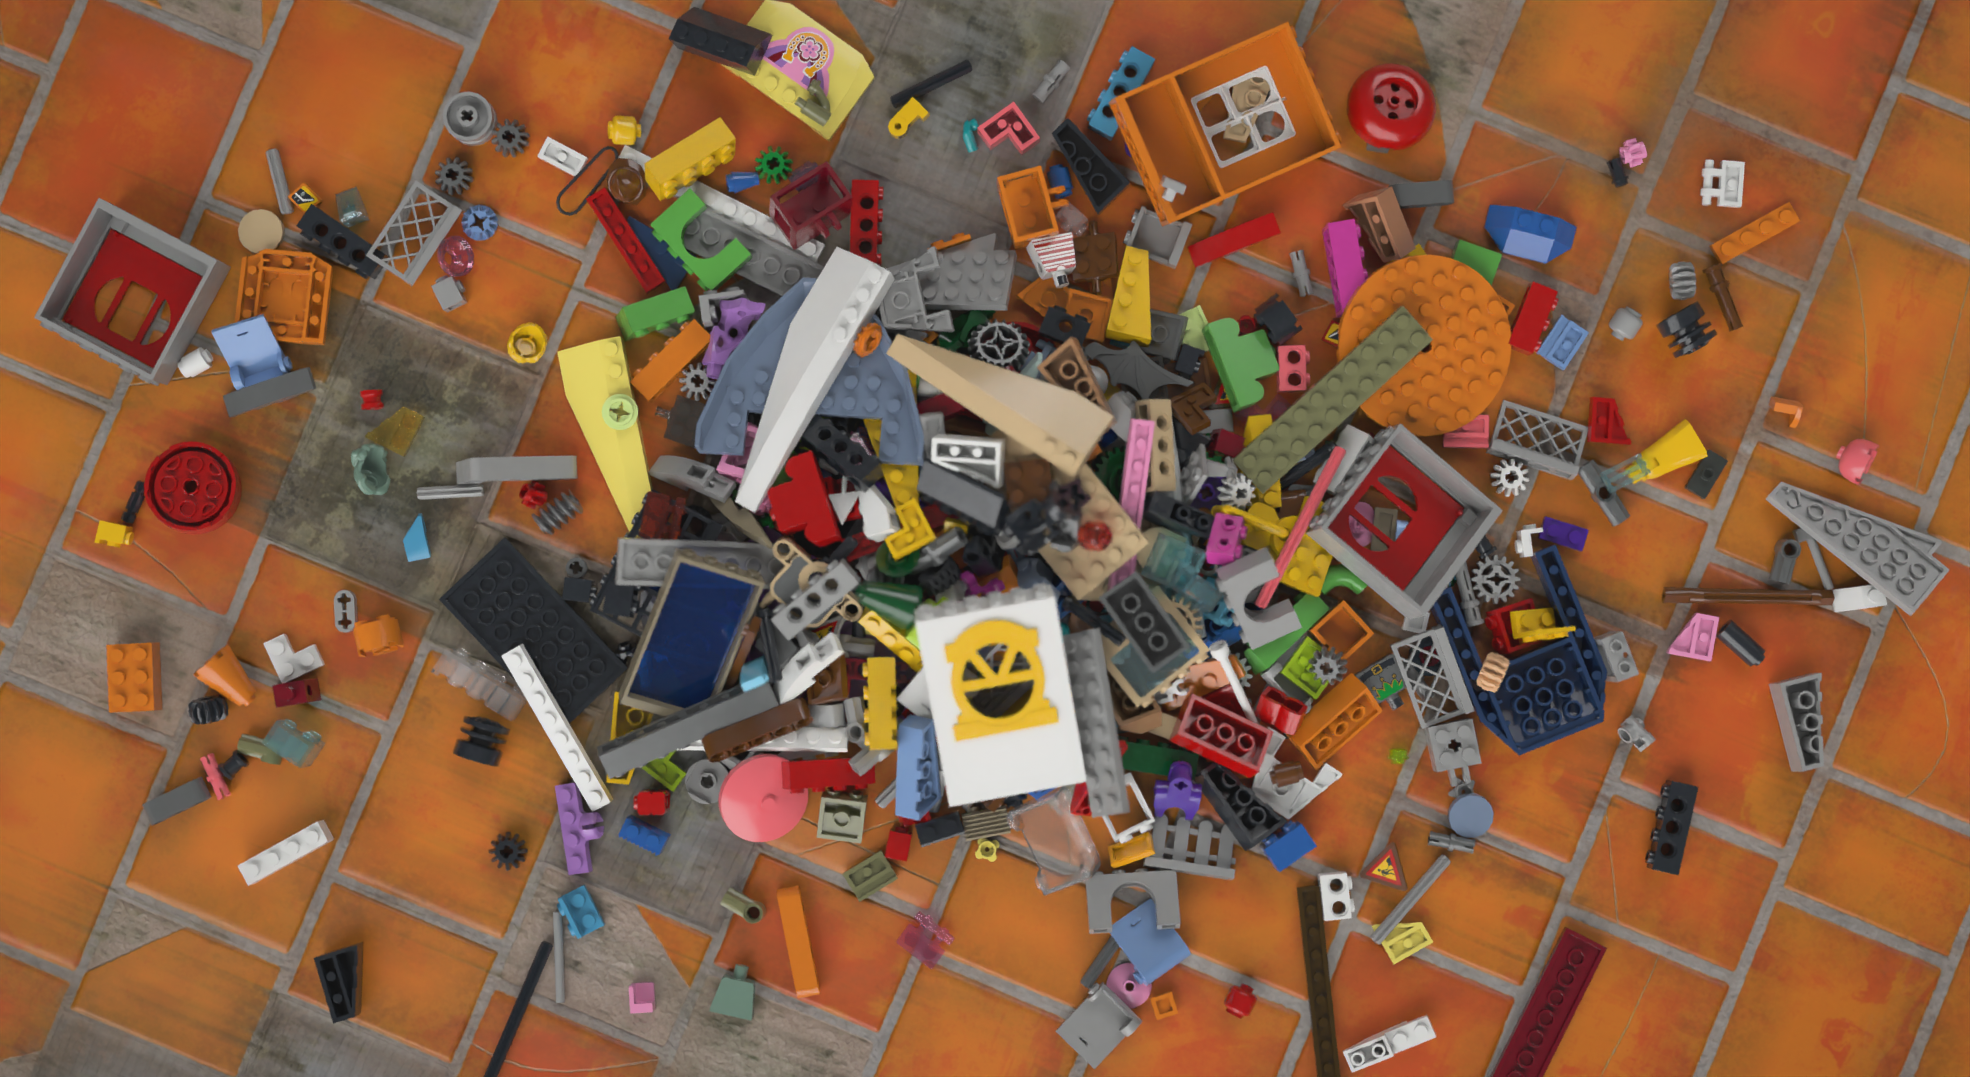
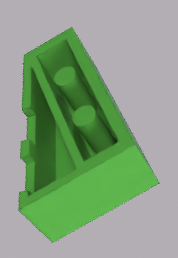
(655, 313)

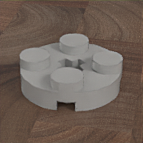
(695, 784)

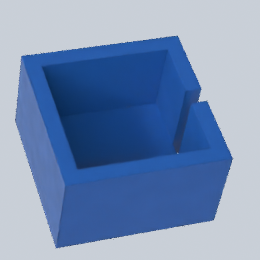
(1287, 845)

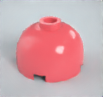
(1856, 459)

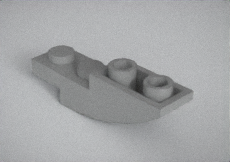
(692, 474)

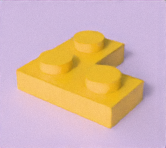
(915, 531)

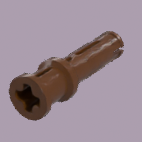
(1720, 286)

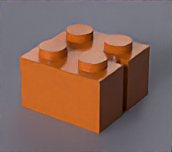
(1341, 630)

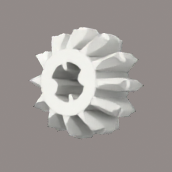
(1513, 485)
(1242, 497)

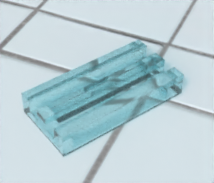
(1641, 465)

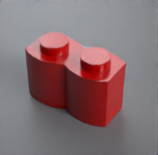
(1282, 711)

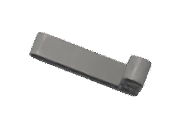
(515, 469)

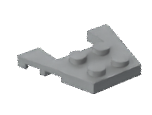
(904, 302)

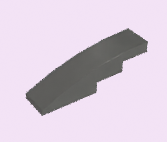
(269, 392)

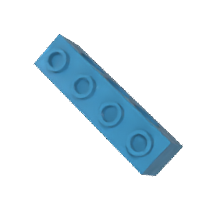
(1142, 65)

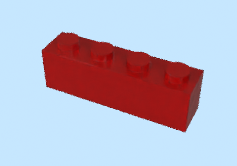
(823, 773)

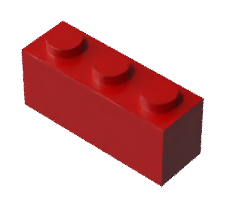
(1532, 318)

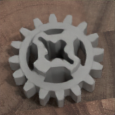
(1495, 570)

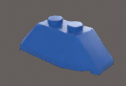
(1528, 233)

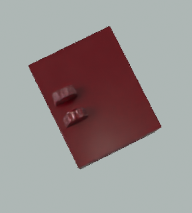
(812, 209)

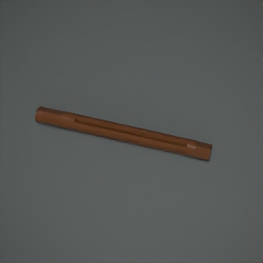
(1747, 596)

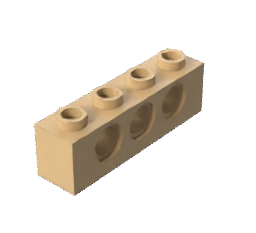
(1161, 465)

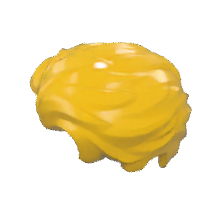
(527, 343)

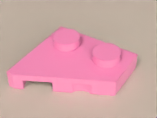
(1696, 638)

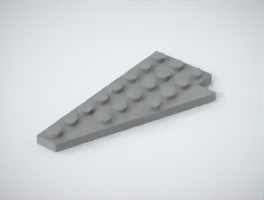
(1879, 551)

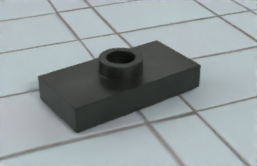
(1706, 474)

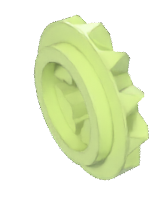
(614, 402)

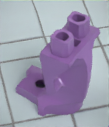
(736, 315)

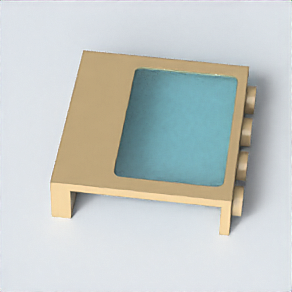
(1133, 673)

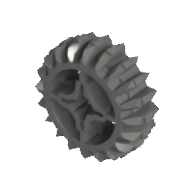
(1008, 341)

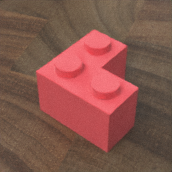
(1009, 124)

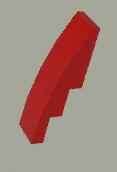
(1233, 240)

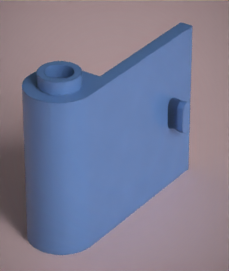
(251, 351)
(1147, 948)

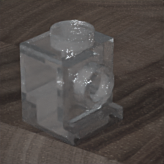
(1072, 220)

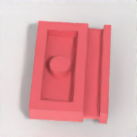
(1472, 435)

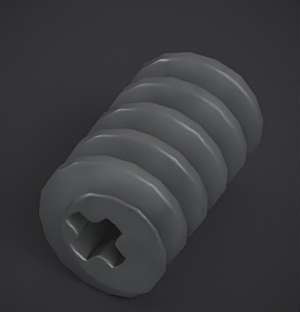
(558, 513)

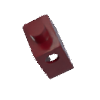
(296, 692)

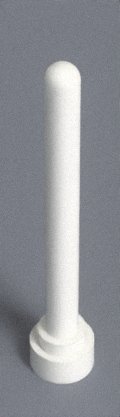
(1220, 651)

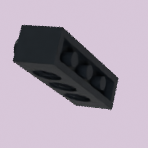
(316, 218)
(861, 475)
(1677, 838)

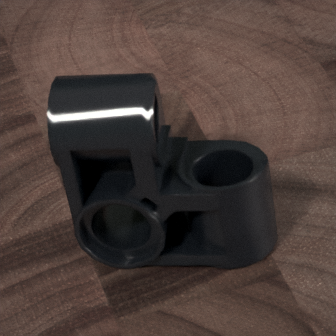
(983, 555)

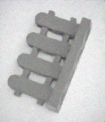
(1201, 854)

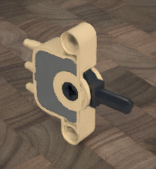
(797, 572)

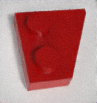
(1605, 423)

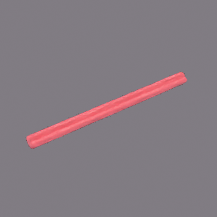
(1301, 525)

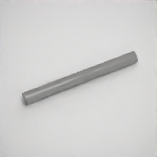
(559, 957)

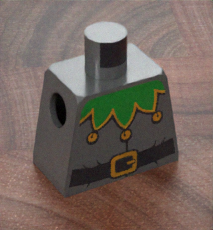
(1384, 680)

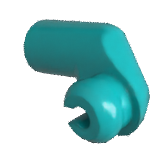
(968, 135)

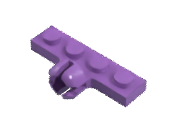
(576, 828)

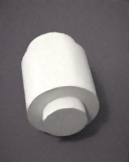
(195, 362)

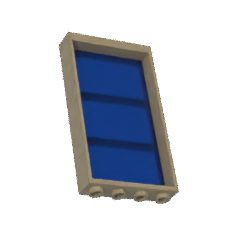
(691, 634)

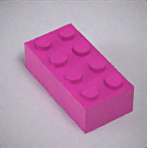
(1344, 260)

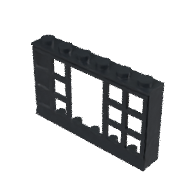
(710, 534)

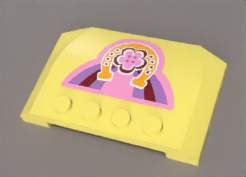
(806, 52)

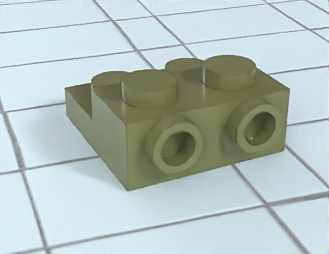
(842, 815)

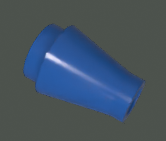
(741, 180)

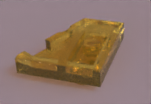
(397, 431)

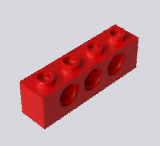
(860, 191)

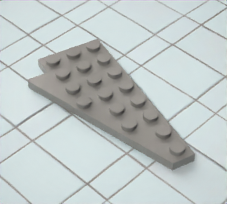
(969, 277)

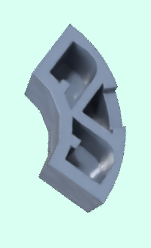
(1034, 571)

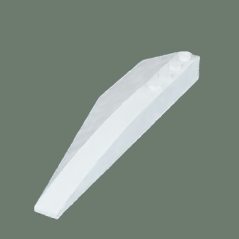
(810, 362)

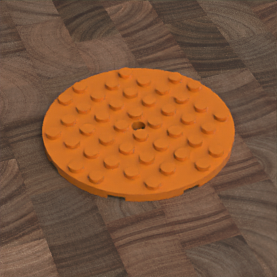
(1468, 347)

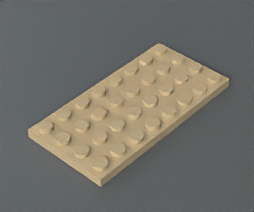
(1081, 568)

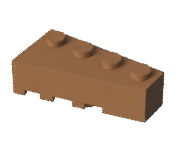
(1071, 371)

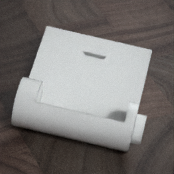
(916, 694)

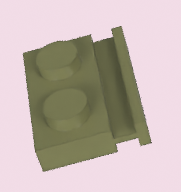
(870, 875)

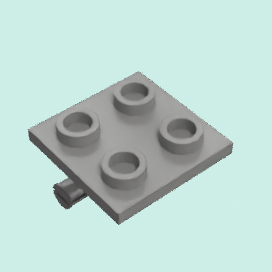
(1201, 468)

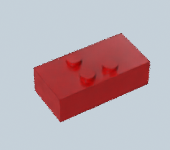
(1221, 736)

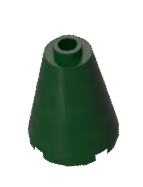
(891, 601)

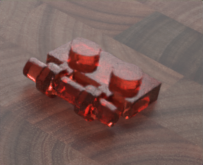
(656, 514)

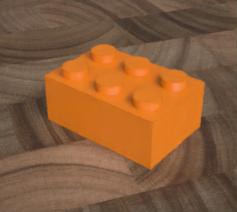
(134, 677)

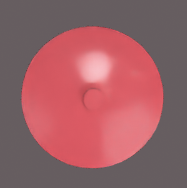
(755, 801)

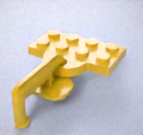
(1264, 529)

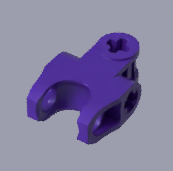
(1177, 791)

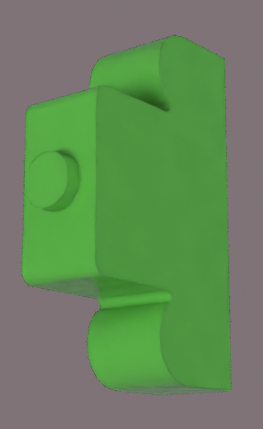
(1240, 361)

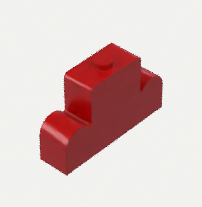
(804, 502)

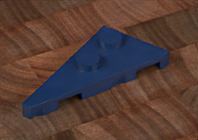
(668, 266)

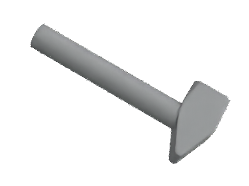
(1800, 536)

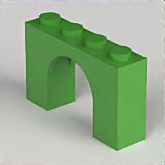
(672, 227)

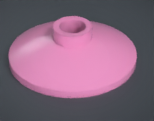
(1359, 532)
(1120, 977)

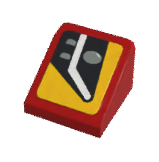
(1330, 335)

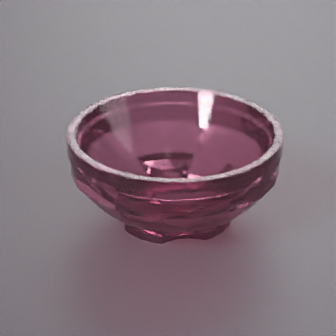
(461, 256)

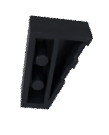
(342, 980)

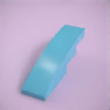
(754, 673)

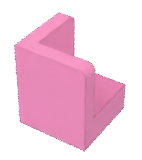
(642, 997)

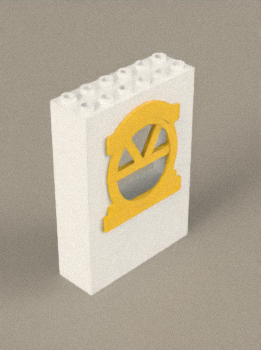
(1009, 753)

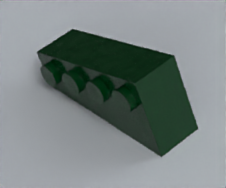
(1155, 759)

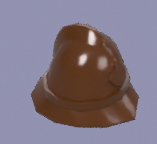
(627, 181)

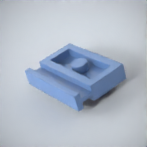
(1562, 342)

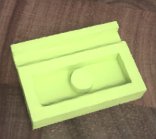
(1193, 333)

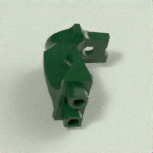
(963, 328)

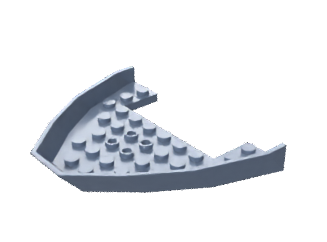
(863, 389)

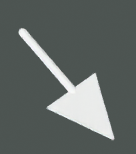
(843, 501)

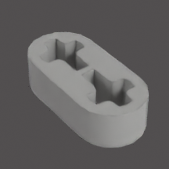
(339, 610)

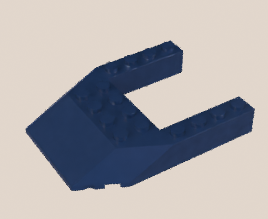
(1545, 689)

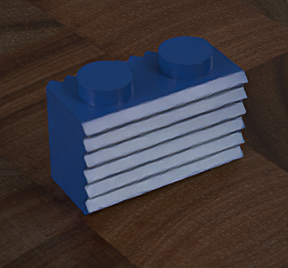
(644, 835)

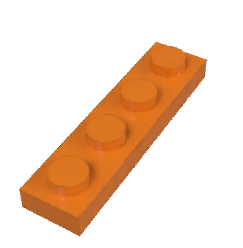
(1754, 233)

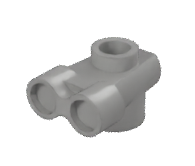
(1634, 730)

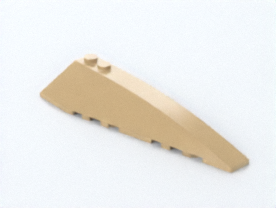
(1035, 413)

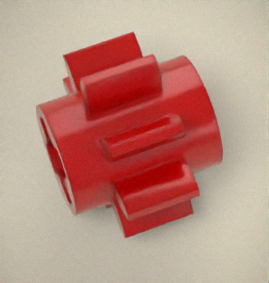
(533, 494)

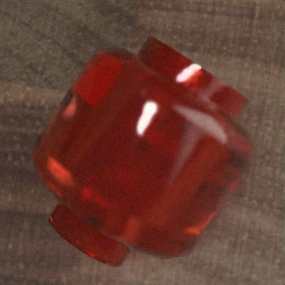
(1094, 536)

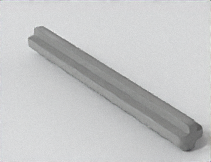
(1410, 899)

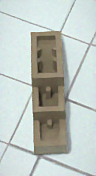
(743, 521)

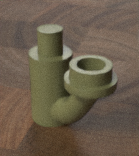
(812, 110)

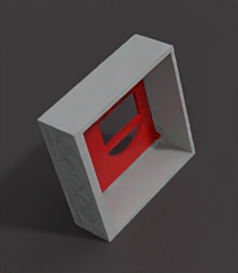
(121, 257)
(1429, 531)

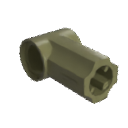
(253, 747)
(741, 905)

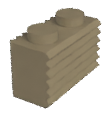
(985, 823)

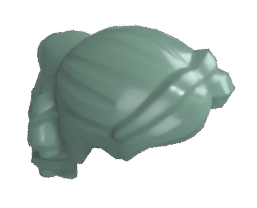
(370, 469)

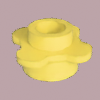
(991, 854)

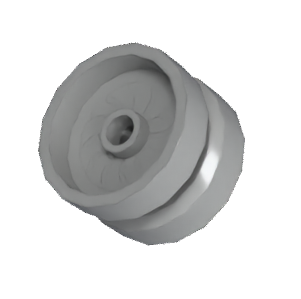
(468, 105)

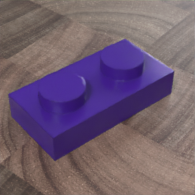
(1563, 534)

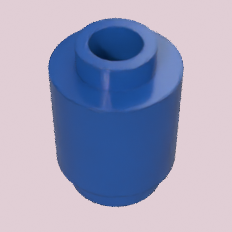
(1058, 177)

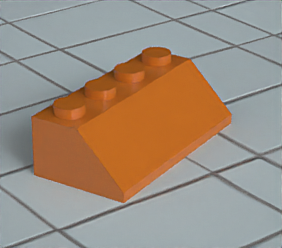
(1335, 720)

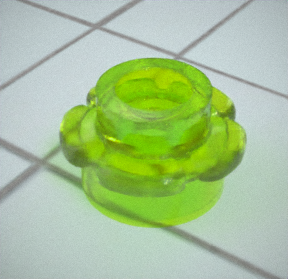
(1398, 755)

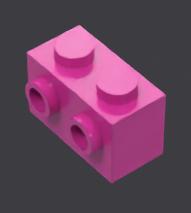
(1226, 539)

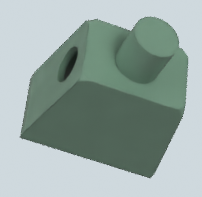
(735, 995)

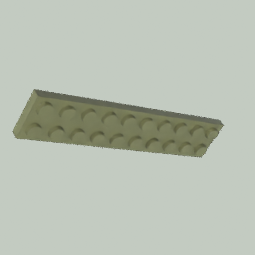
(1332, 399)

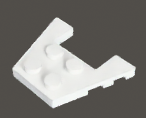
(1293, 797)

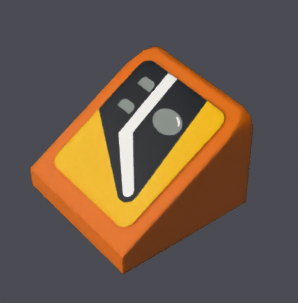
(304, 197)

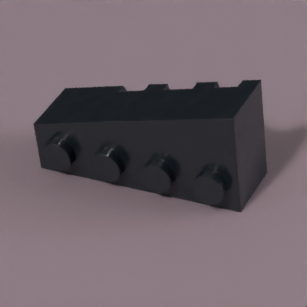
(1093, 170)

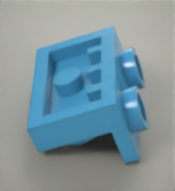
(580, 912)

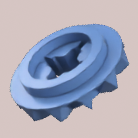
(489, 225)

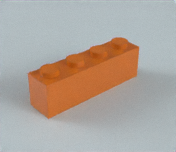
(671, 361)

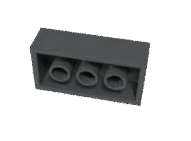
(1144, 622)

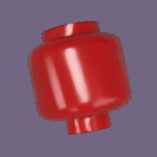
(1240, 1000)

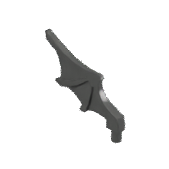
(1133, 368)

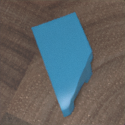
(416, 542)

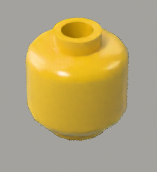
(624, 130)

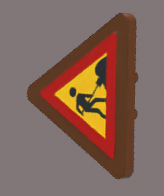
(1386, 869)

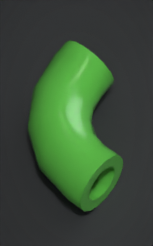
(1338, 576)

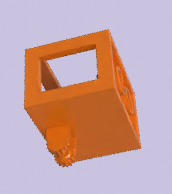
(1028, 206)

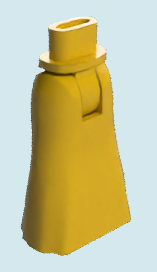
(1673, 450)

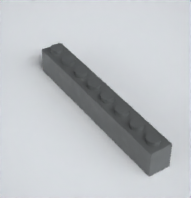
(684, 728)

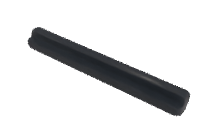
(931, 83)

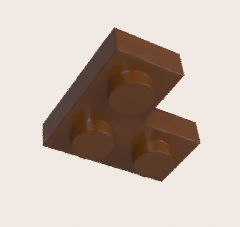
(1188, 407)

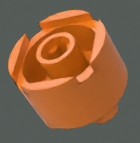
(378, 636)

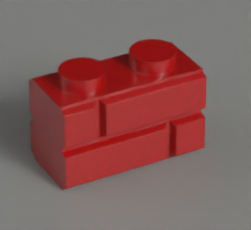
(652, 802)

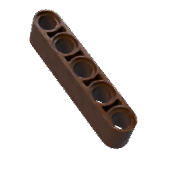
(757, 730)

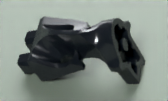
(1044, 514)

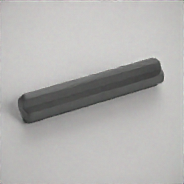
(1099, 963)

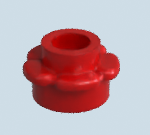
(1251, 322)

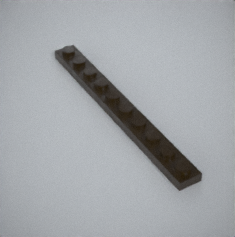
(1318, 981)

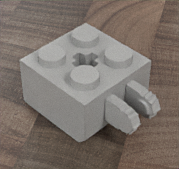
(1445, 758)

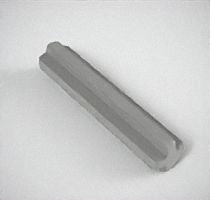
(279, 181)
(454, 491)

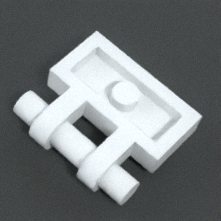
(1730, 183)

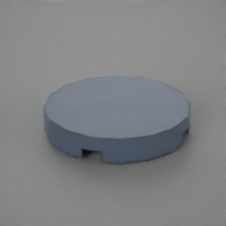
(1470, 815)

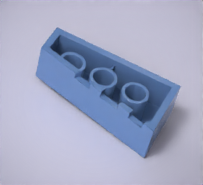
(916, 768)

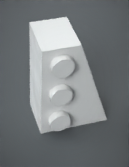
(972, 455)

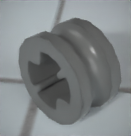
(582, 563)

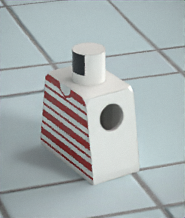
(1053, 257)

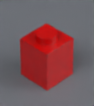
(898, 844)

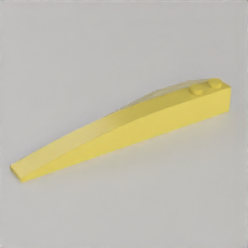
(589, 378)

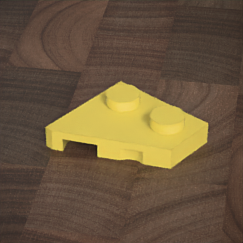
(1405, 940)

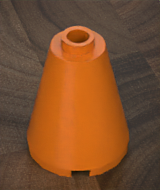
(227, 677)

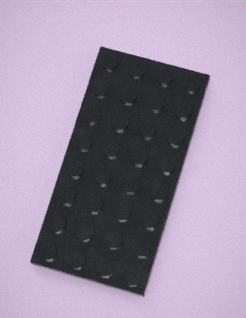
(512, 604)

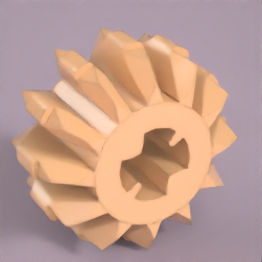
(1492, 672)

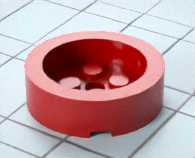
(209, 504)

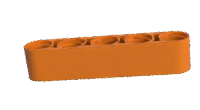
(798, 941)

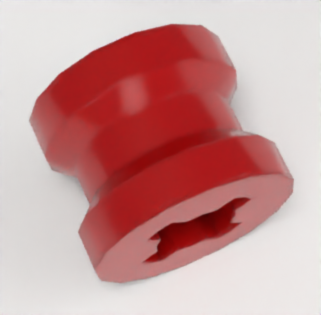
(371, 399)

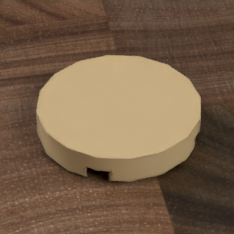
(261, 231)

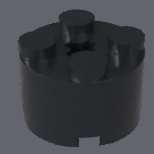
(1277, 319)

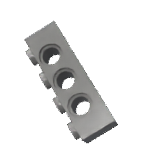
(790, 624)

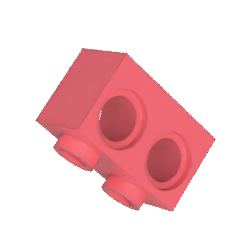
(1287, 368)

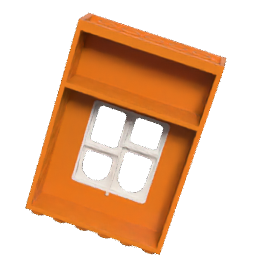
(1171, 139)

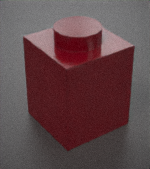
(1225, 443)

